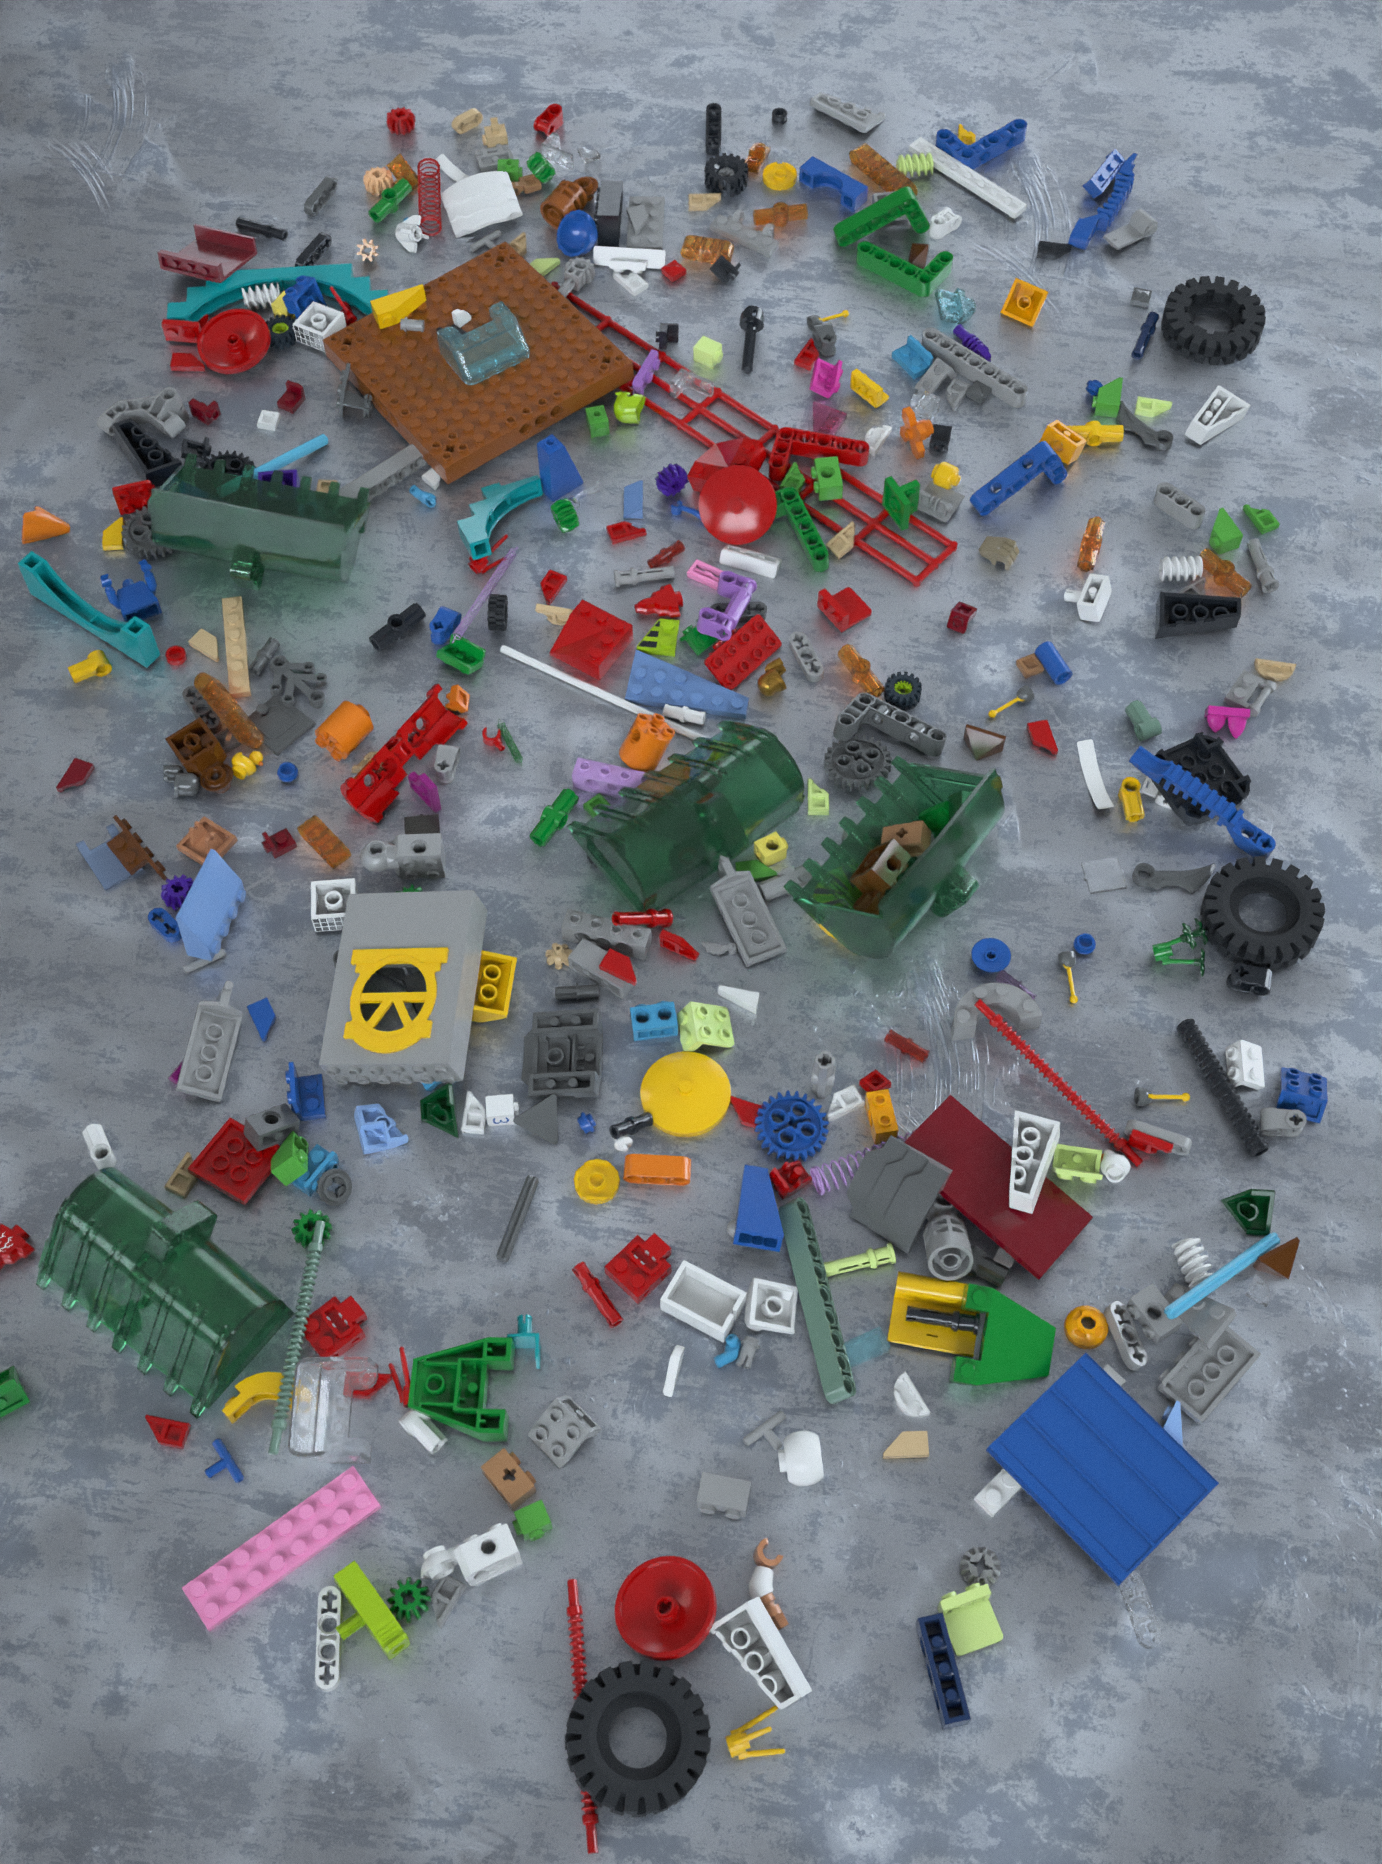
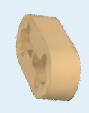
(467, 121)

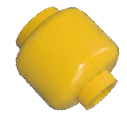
(945, 475)

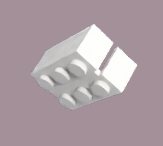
(703, 1301)

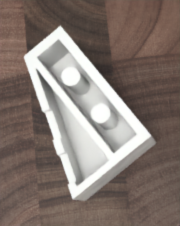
(1216, 415)

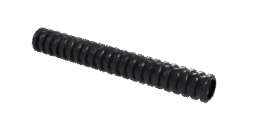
(1222, 1087)

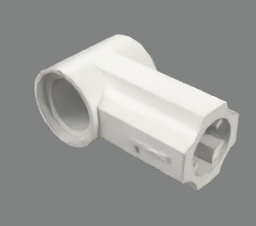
(99, 1146)
(423, 1430)

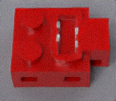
(640, 1266)
(335, 1327)

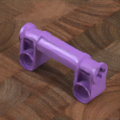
(729, 586)

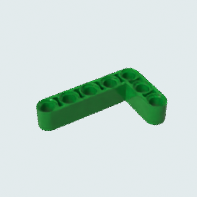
(880, 214)
(904, 274)
(801, 522)

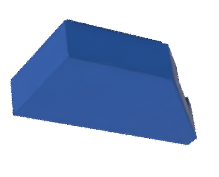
(262, 1016)

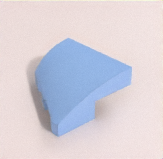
(376, 1129)

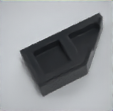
(1052, 250)

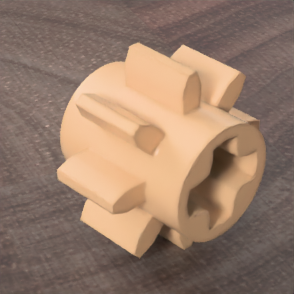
(367, 245)

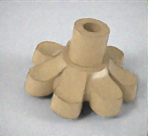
(558, 955)

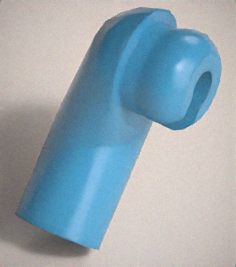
(424, 497)
(731, 1351)

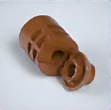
(566, 198)

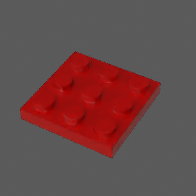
(233, 1163)

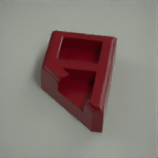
(76, 774)

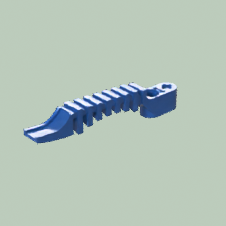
(1086, 227)
(1200, 793)

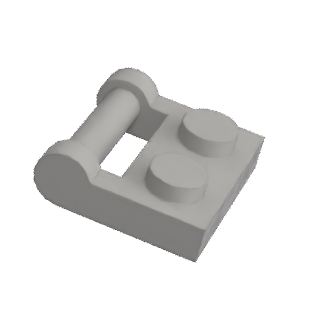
(1245, 688)

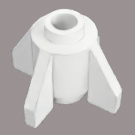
(409, 233)

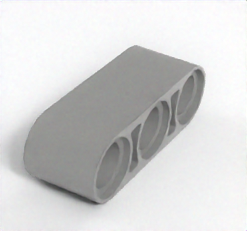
(1179, 505)

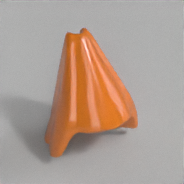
(42, 525)

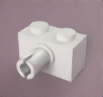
(1093, 597)

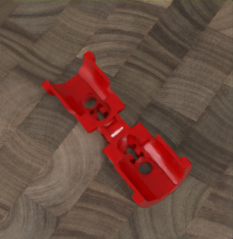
(437, 729)

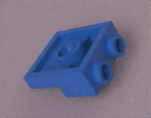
(302, 295)

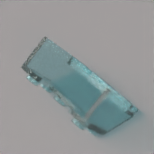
(485, 349)

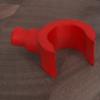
(496, 741)

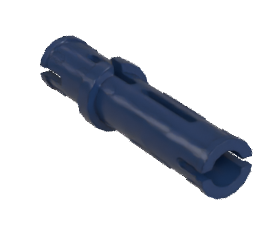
(1147, 329)

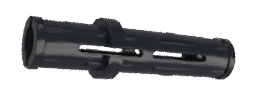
(267, 230)

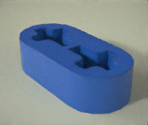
(161, 928)

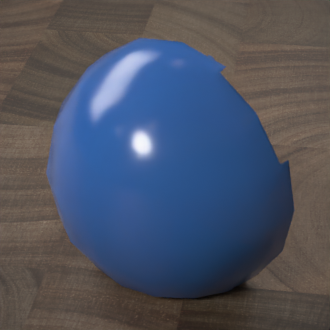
(577, 234)

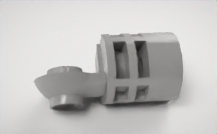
(947, 1241)

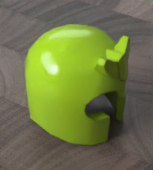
(628, 408)

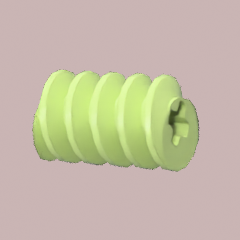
(915, 164)

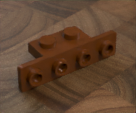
(130, 852)

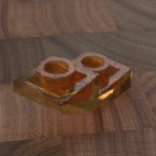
(757, 157)

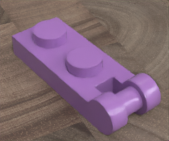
(646, 372)

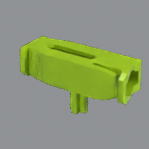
(369, 1612)

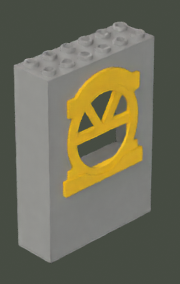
(421, 930)

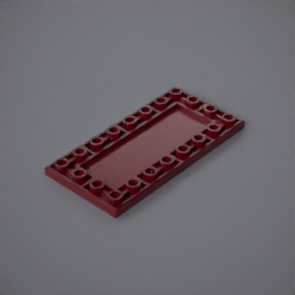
(982, 1187)

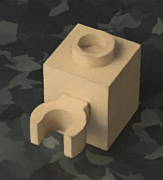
(494, 134)

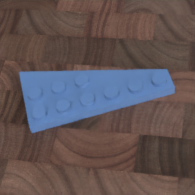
(660, 683)

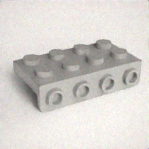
(1206, 1375)

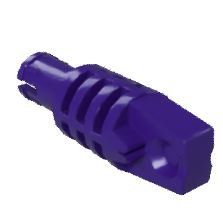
(972, 342)

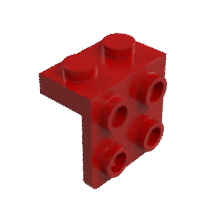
(183, 330)
(132, 496)
(843, 608)

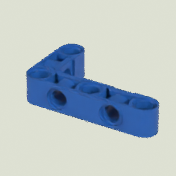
(985, 148)
(1017, 476)

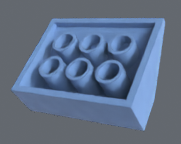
(210, 907)

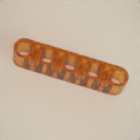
(879, 169)
(228, 710)

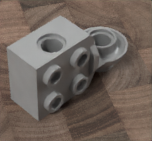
(409, 854)

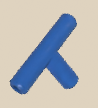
(225, 1462)

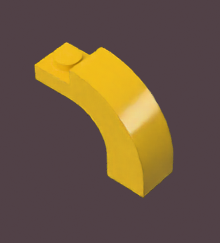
(251, 1391)

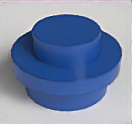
(1093, 387)
(287, 772)
(1084, 944)
(586, 1122)

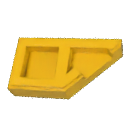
(965, 136)
(112, 536)

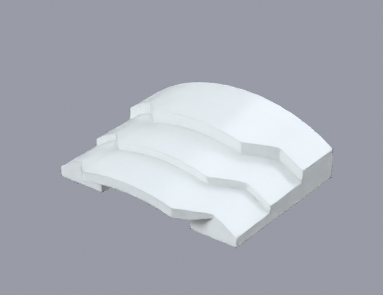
(480, 202)

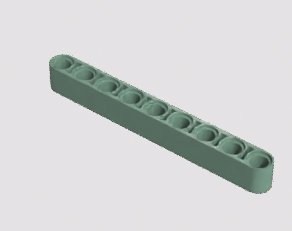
(817, 1301)

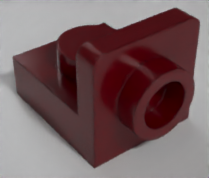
(292, 398)
(204, 413)
(961, 616)
(278, 843)

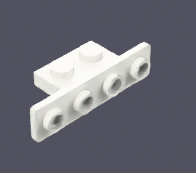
(629, 258)

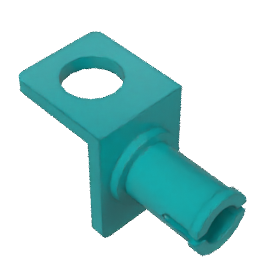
(527, 1339)

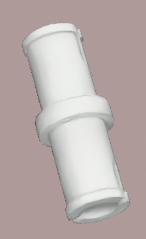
(684, 714)

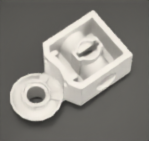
(472, 1557)

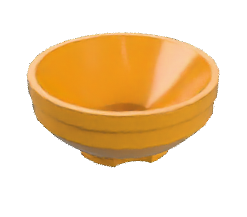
(1083, 1337)

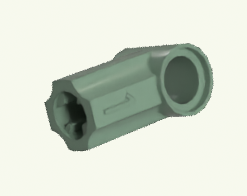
(1144, 725)

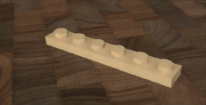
(236, 647)

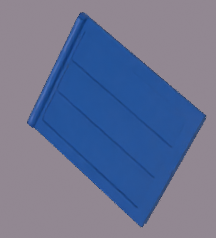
(1102, 1468)

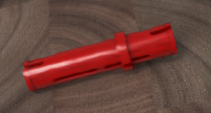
(592, 1286)

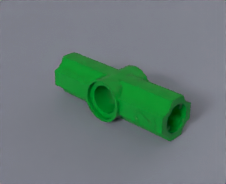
(390, 200)
(554, 817)

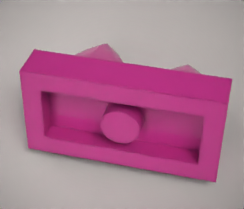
(1236, 718)

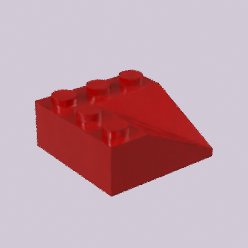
(733, 452)
(592, 640)

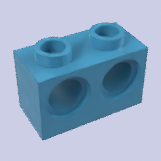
(654, 1026)

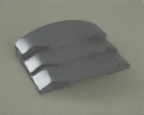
(564, 1053)
(896, 1191)

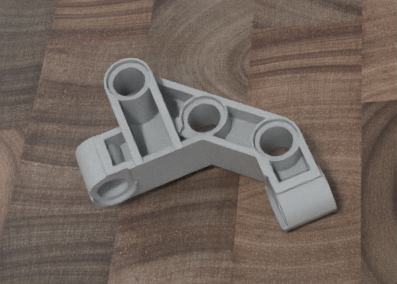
(162, 411)

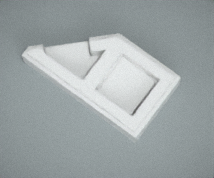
(632, 283)
(844, 1103)
(474, 1116)
(673, 1370)

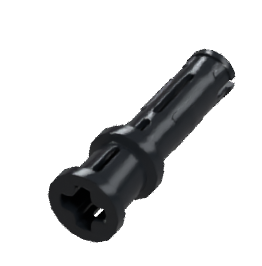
(954, 1320)

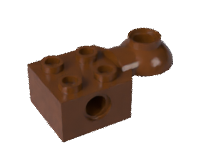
(202, 756)
(878, 873)

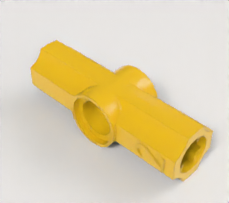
(1096, 433)

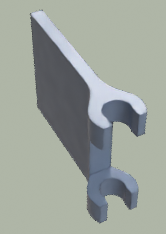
(104, 862)

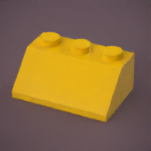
(493, 986)

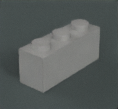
(586, 961)

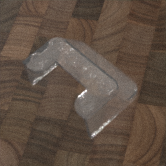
(324, 1408)

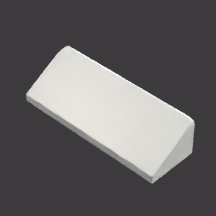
(750, 561)

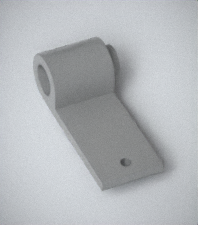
(1139, 227)

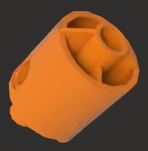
(344, 730)
(646, 742)

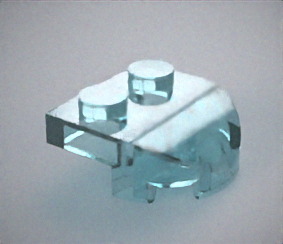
(954, 306)

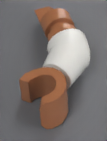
(761, 1584)

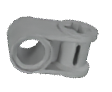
(446, 763)
(1281, 1122)

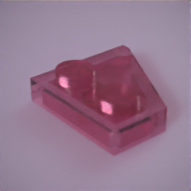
(827, 419)

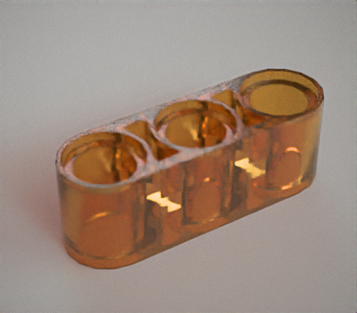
(706, 249)
(324, 841)

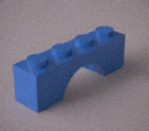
(818, 173)

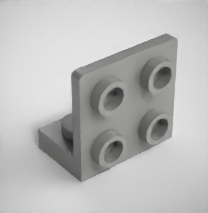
(563, 1429)

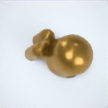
(771, 681)

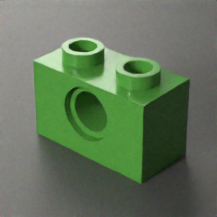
(827, 478)

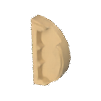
(1274, 670)

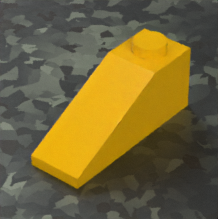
(393, 307)

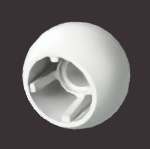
(801, 1458)

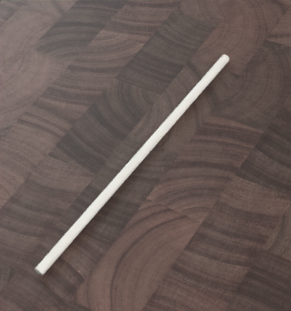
(593, 690)

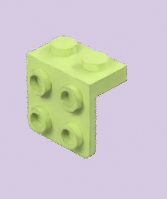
(704, 1025)
(1078, 1162)
(970, 1619)

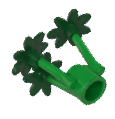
(1164, 950)

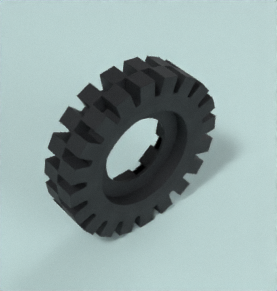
(1239, 304)
(1283, 945)
(588, 1747)

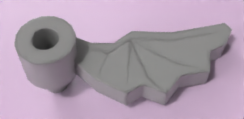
(716, 948)

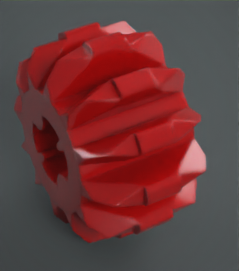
(400, 121)

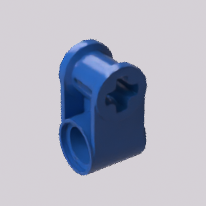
(444, 625)

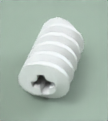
(260, 296)
(1181, 567)
(1192, 1262)

